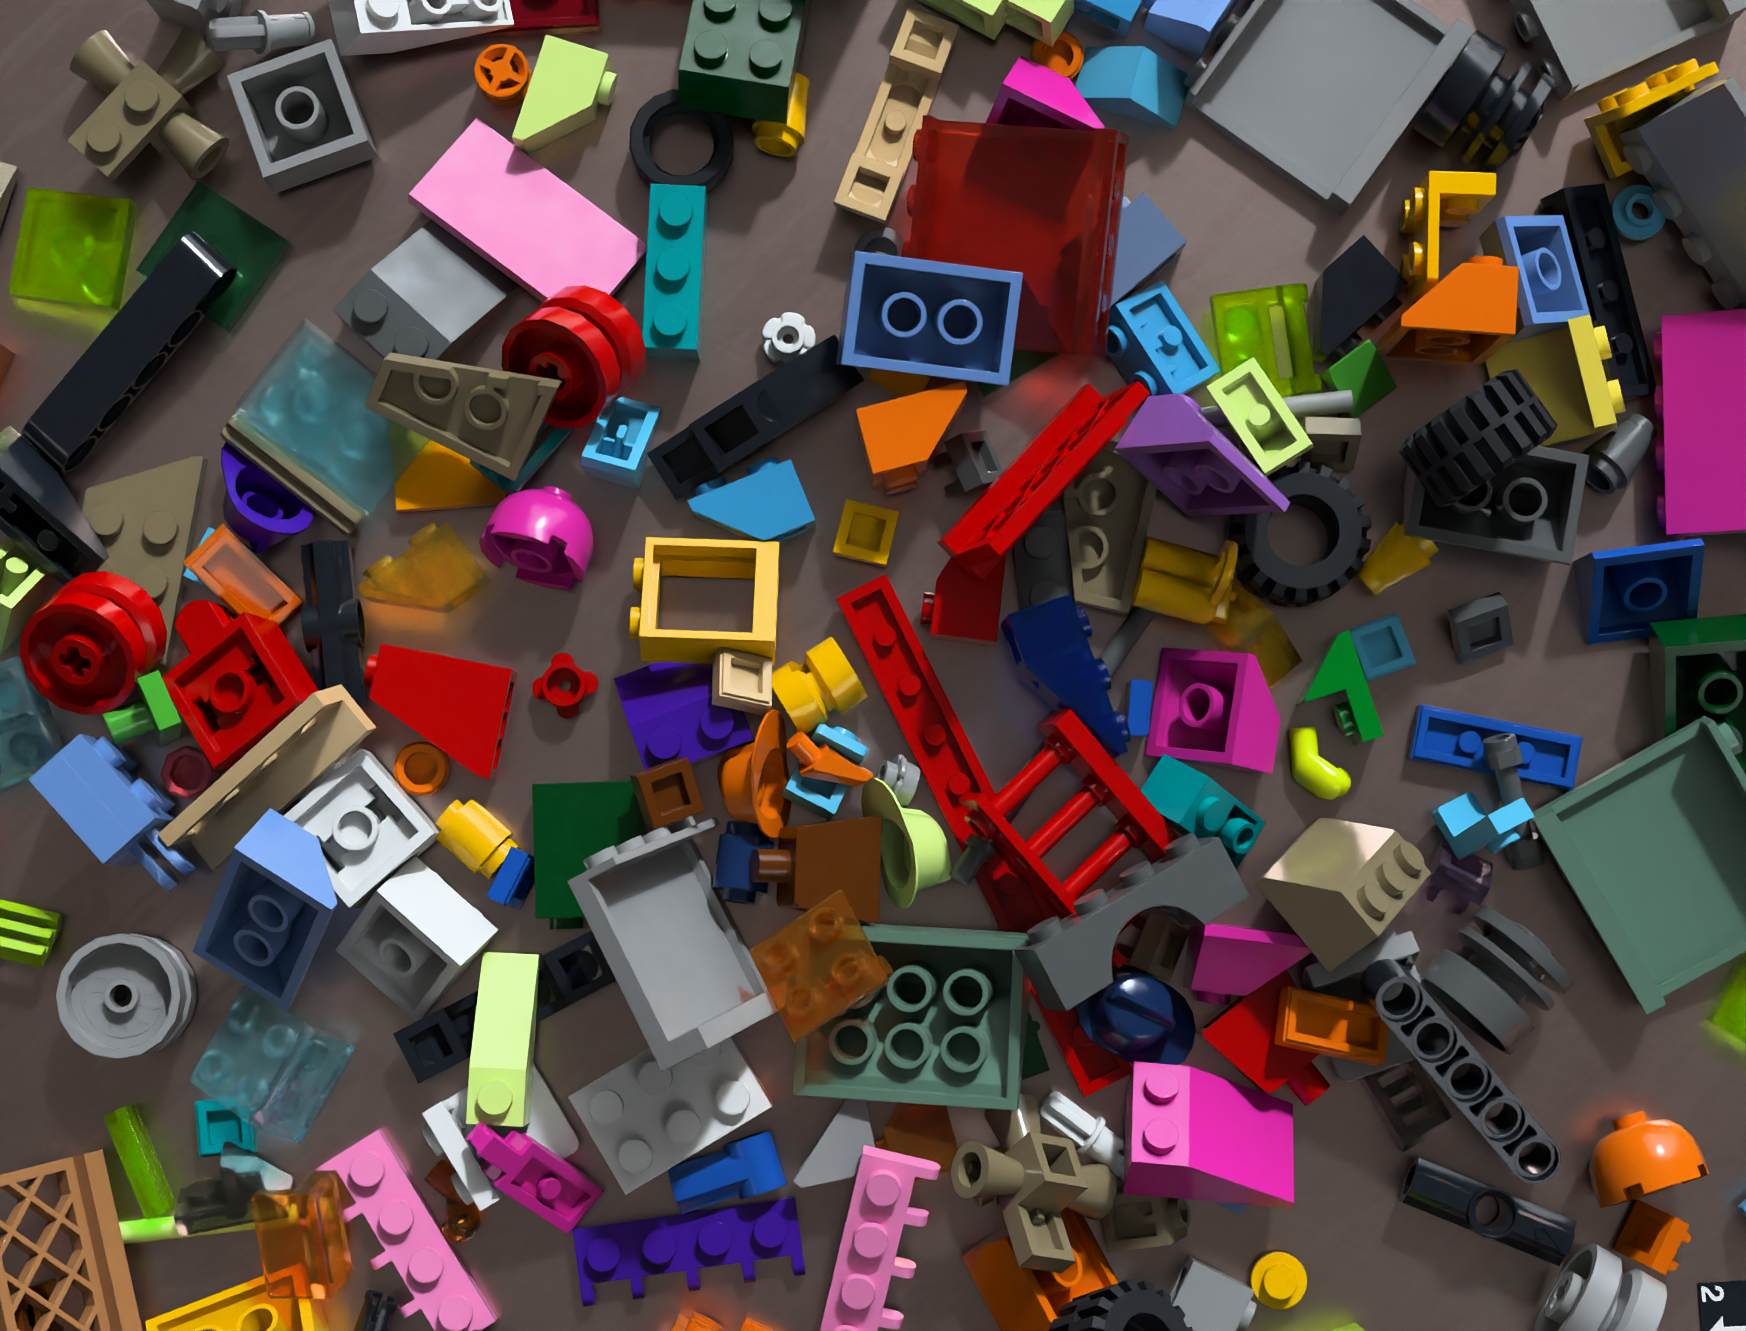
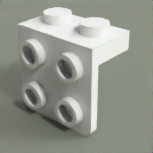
(448, 1131)

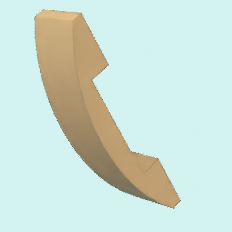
(898, 111)

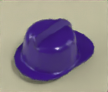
(258, 505)

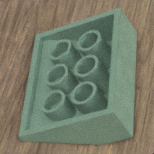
(938, 1031)

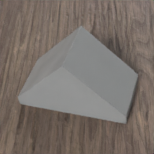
(839, 1147)

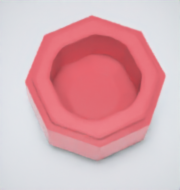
(188, 773)

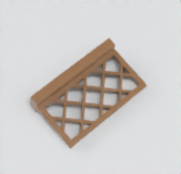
(98, 1256)

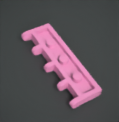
(410, 1237)
(872, 1239)

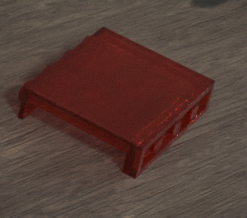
(1027, 206)

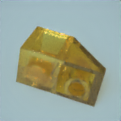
(429, 576)

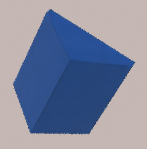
(1637, 586)

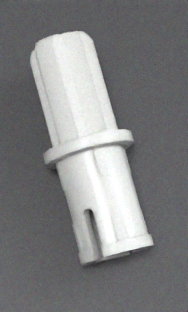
(1087, 1133)

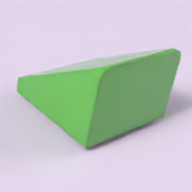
(1363, 374)

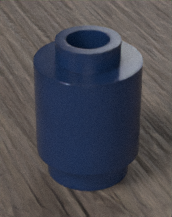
(733, 860)

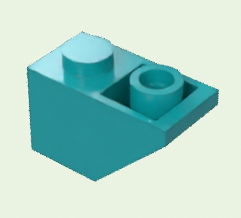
(1202, 807)

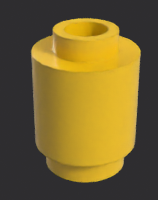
(475, 837)

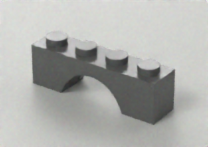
(1074, 955)

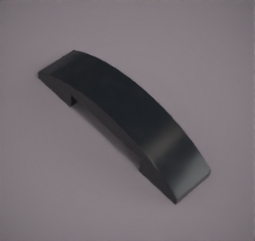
(447, 1034)

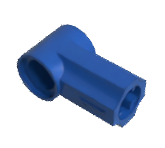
(739, 1169)

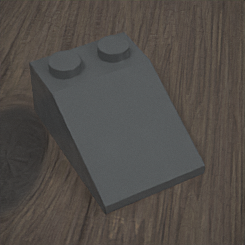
(426, 297)

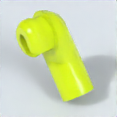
(1312, 770)

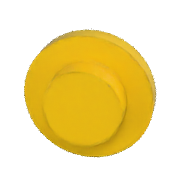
(1278, 1280)

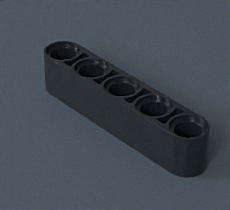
(129, 352)
(1474, 1091)

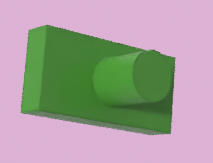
(150, 712)

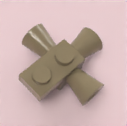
(146, 106)
(1033, 1184)

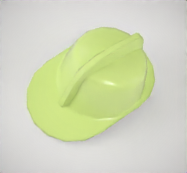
(911, 845)

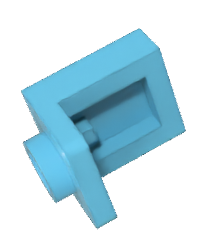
(820, 795)
(1470, 829)

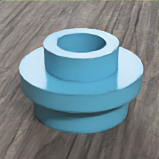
(1627, 223)

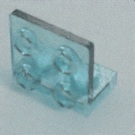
(271, 1066)

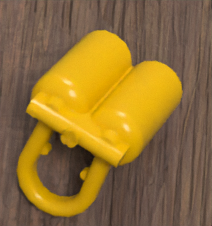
(1186, 581)

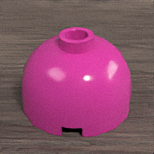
(541, 536)

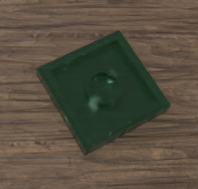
(232, 233)

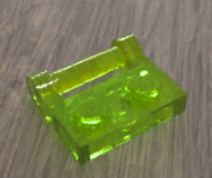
(1245, 331)

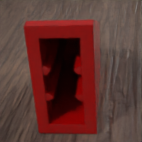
(447, 701)

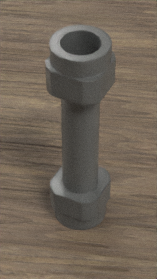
(1503, 756)

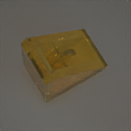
(1255, 631)

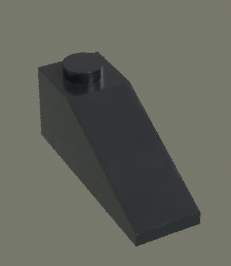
(42, 512)

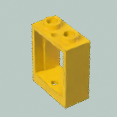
(705, 559)

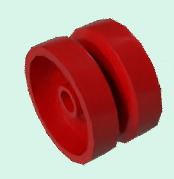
(583, 342)
(93, 643)

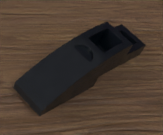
(753, 417)

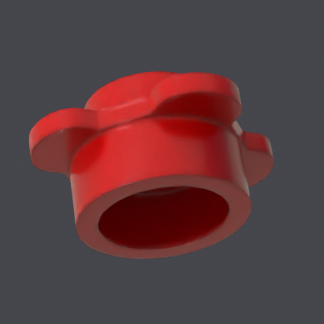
(564, 670)

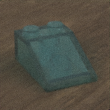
(314, 409)

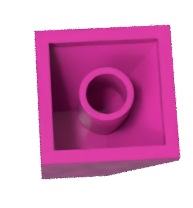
(1041, 99)
(1213, 711)
(1236, 959)

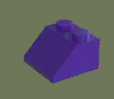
(674, 714)

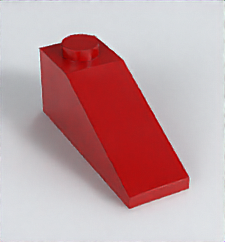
(964, 608)

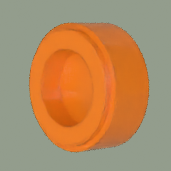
(1063, 57)
(422, 768)

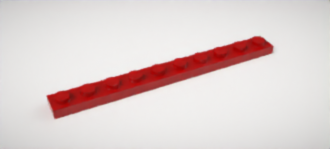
(951, 772)

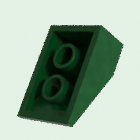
(1699, 672)

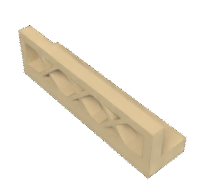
(271, 774)

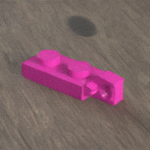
(535, 1176)

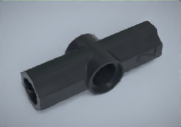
(333, 617)
(1519, 1222)

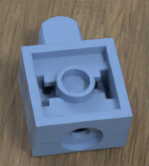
(112, 807)

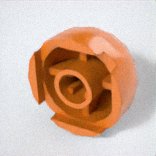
(1643, 1159)

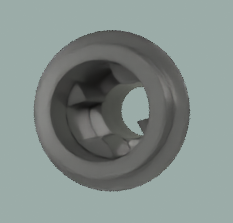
(1619, 454)

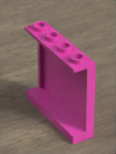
(1702, 423)

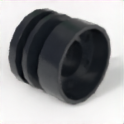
(1485, 104)

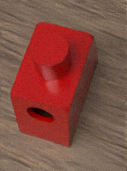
(1246, 1039)

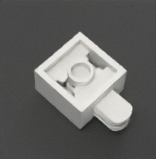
(363, 826)

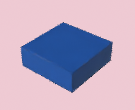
(1138, 707)
(513, 879)

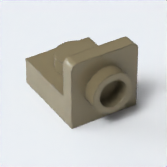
(1144, 1222)

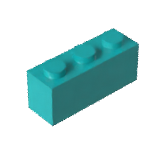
(675, 272)

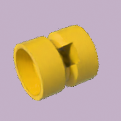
(817, 686)

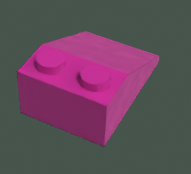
(1206, 1139)

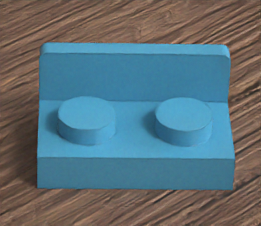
(1158, 344)

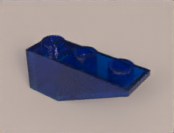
(1058, 664)

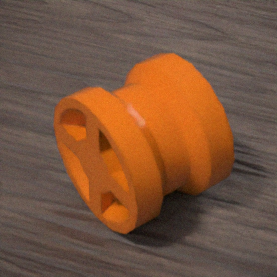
(497, 66)

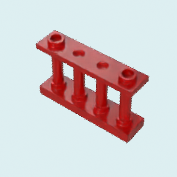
(1102, 784)

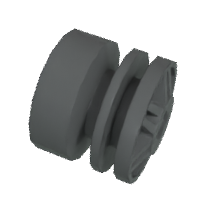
(1496, 979)

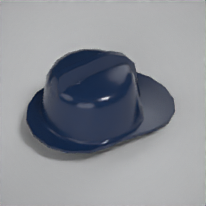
(1139, 1018)

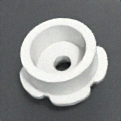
(790, 324)

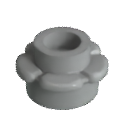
(900, 777)

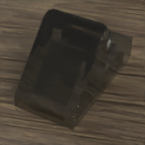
(227, 1202)

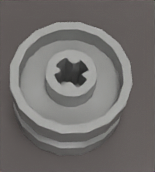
(93, 995)
(1599, 1297)

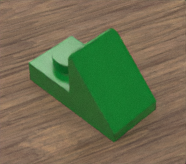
(1341, 674)

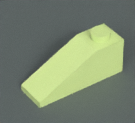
(503, 1040)

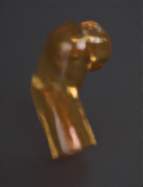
(461, 1219)

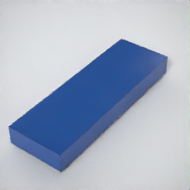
(1456, 740)

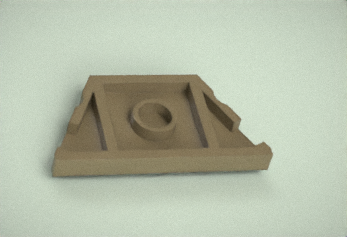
(150, 530)

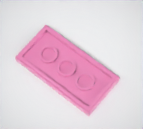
(524, 217)

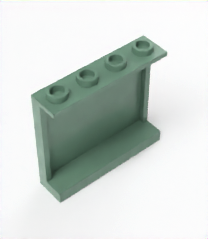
(1659, 858)

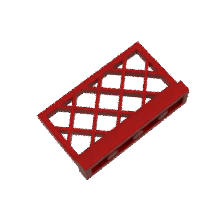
(1038, 477)

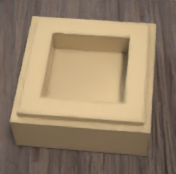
(742, 681)

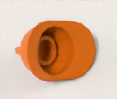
(755, 776)

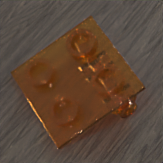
(819, 966)

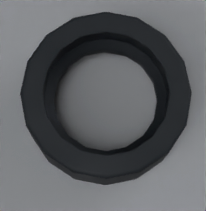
(652, 114)

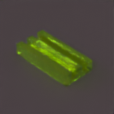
(140, 1161)

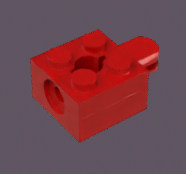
(219, 679)

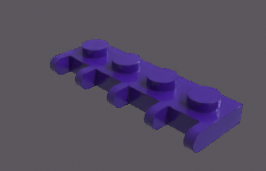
(687, 1243)

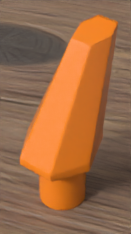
(826, 763)

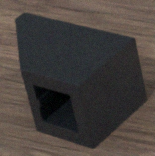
(1349, 295)

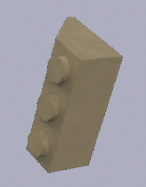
(1343, 885)

